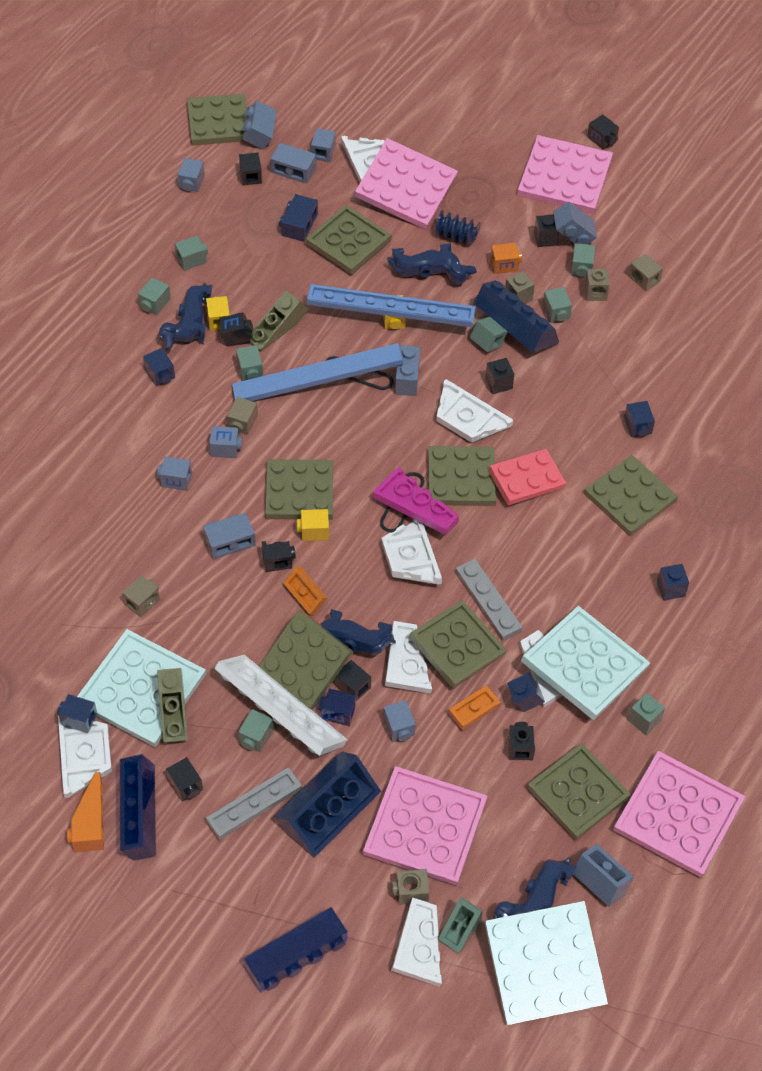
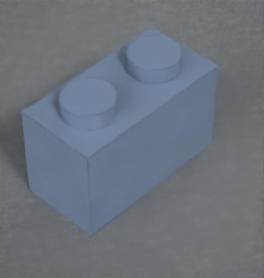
(259, 124)
(293, 163)
(575, 224)
(408, 372)
(229, 535)
(603, 875)

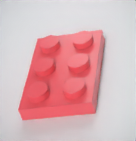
(527, 477)

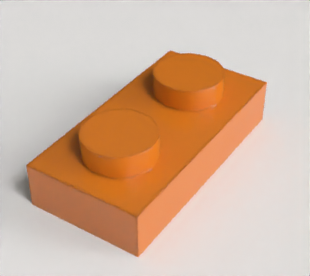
(305, 590)
(474, 707)

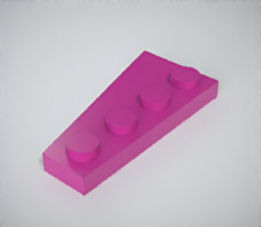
(408, 498)

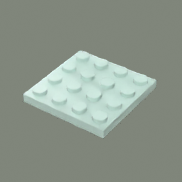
(585, 662)
(128, 687)
(545, 962)

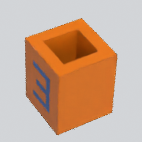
(505, 258)

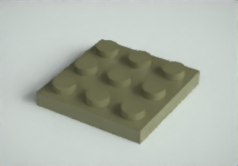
(217, 119)
(348, 239)
(461, 475)
(298, 487)
(630, 495)
(457, 644)
(306, 659)
(578, 791)

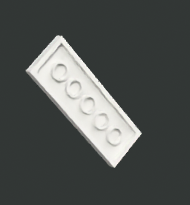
(281, 705)

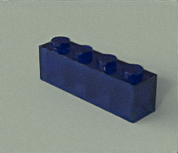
(137, 807)
(295, 950)

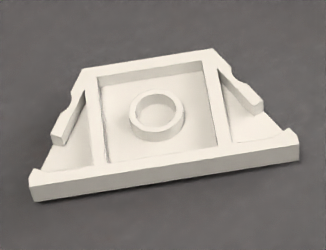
(361, 153)
(468, 414)
(411, 554)
(83, 756)

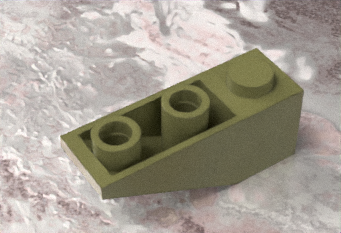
(278, 320)
(172, 704)

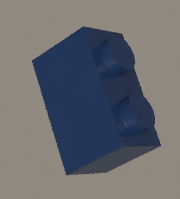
(299, 217)

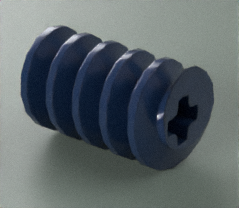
(457, 229)

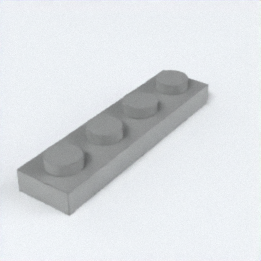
(488, 600)
(253, 803)

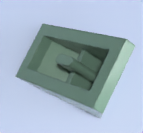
(461, 925)

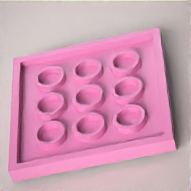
(565, 173)
(406, 183)
(679, 814)
(425, 825)

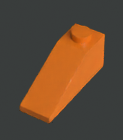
(88, 820)

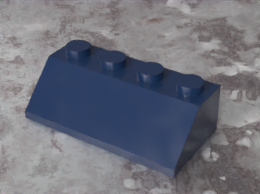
(516, 317)
(328, 803)

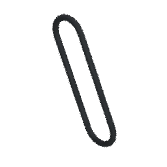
(367, 383)
(404, 516)

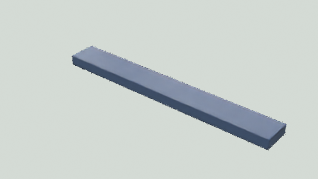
(391, 305)
(318, 373)

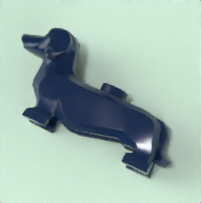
(431, 263)
(191, 323)
(358, 637)
(540, 890)

